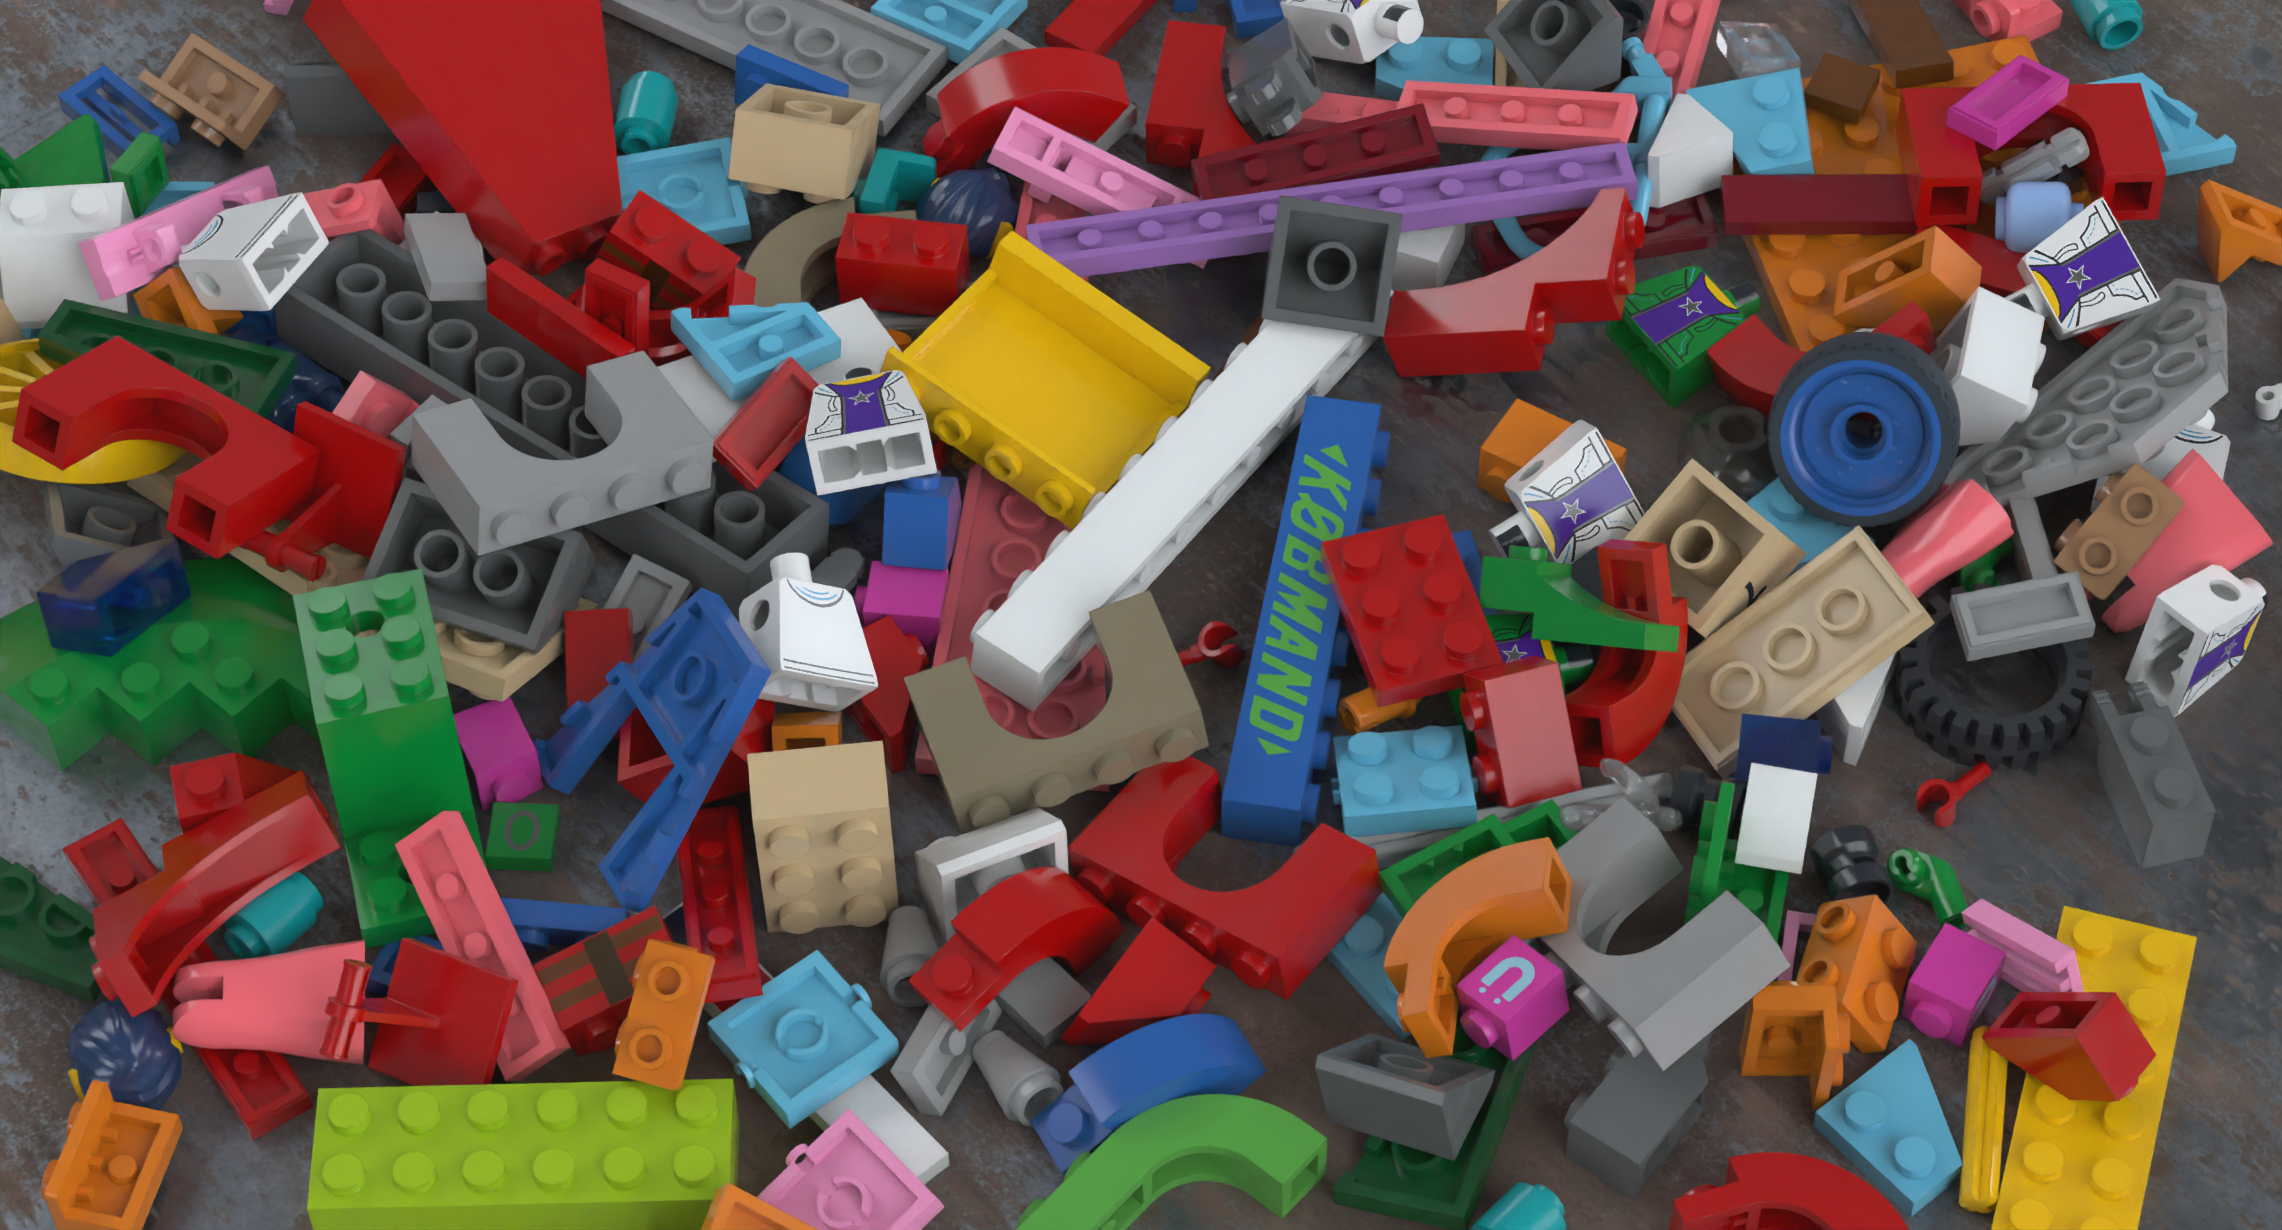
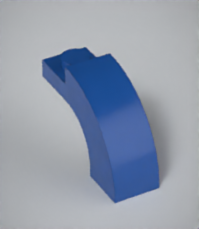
(1144, 1070)

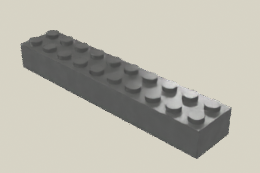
(371, 314)

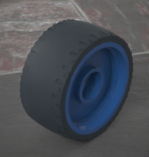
(1854, 476)

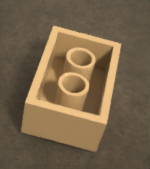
(823, 836)

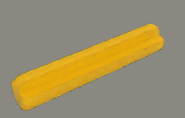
(1983, 1126)

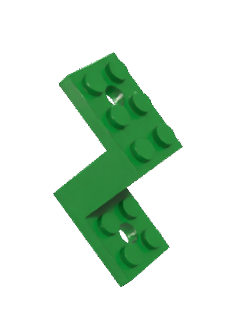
(383, 736)

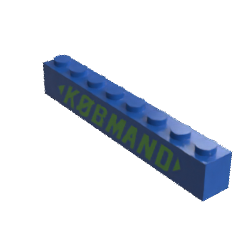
(1301, 627)

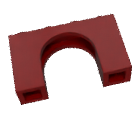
(2112, 117)
(120, 393)
(1261, 933)

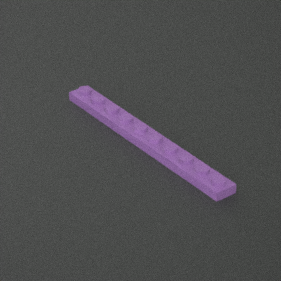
(1424, 198)

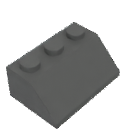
(499, 595)

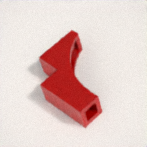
(1188, 99)
(1513, 313)
(204, 882)

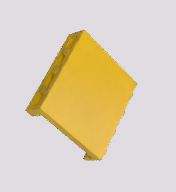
(1046, 380)

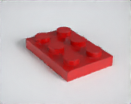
(1409, 609)

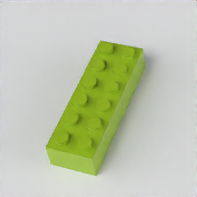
(522, 1156)

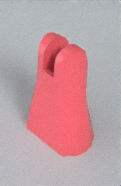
(2207, 531)
(1947, 535)
(265, 1002)

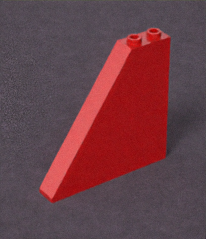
(496, 109)

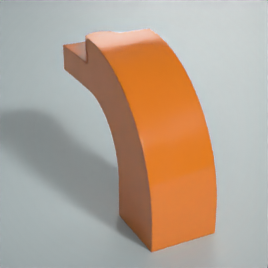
(1462, 922)

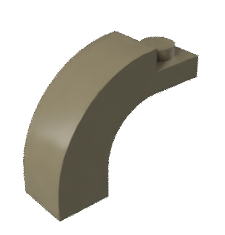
(801, 253)

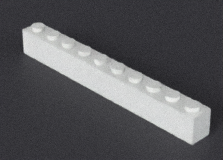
(1158, 504)

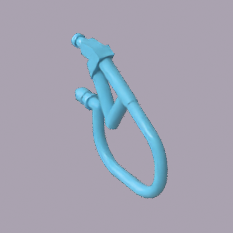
(1653, 98)

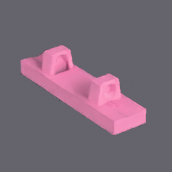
(1092, 178)
(151, 244)

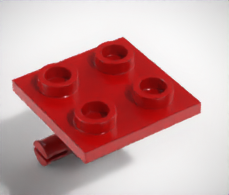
(349, 496)
(434, 1025)

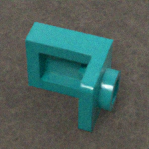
(894, 178)

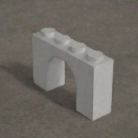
(512, 498)
(1676, 990)

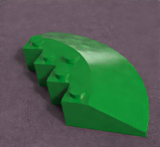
(213, 662)

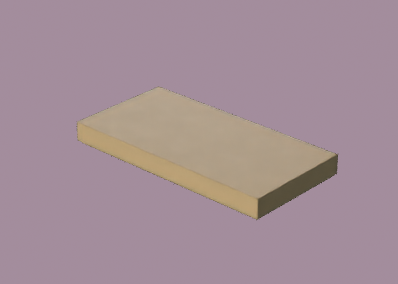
(1797, 646)

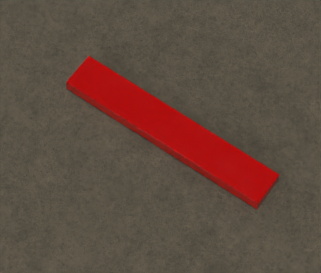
(253, 1082)

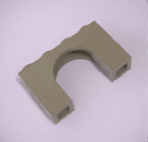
(999, 774)

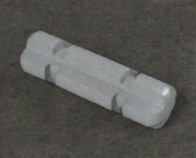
(2035, 164)

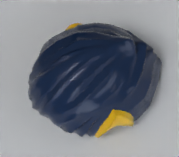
(973, 199)
(129, 1053)

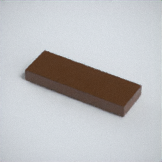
(1904, 41)

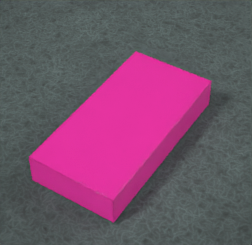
(2007, 102)

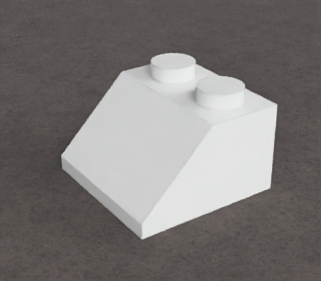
(42, 248)
(1991, 364)
(964, 867)

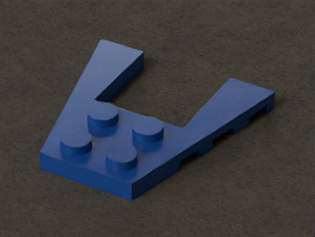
(695, 697)

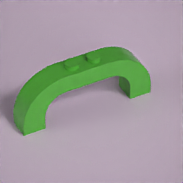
(1180, 1143)

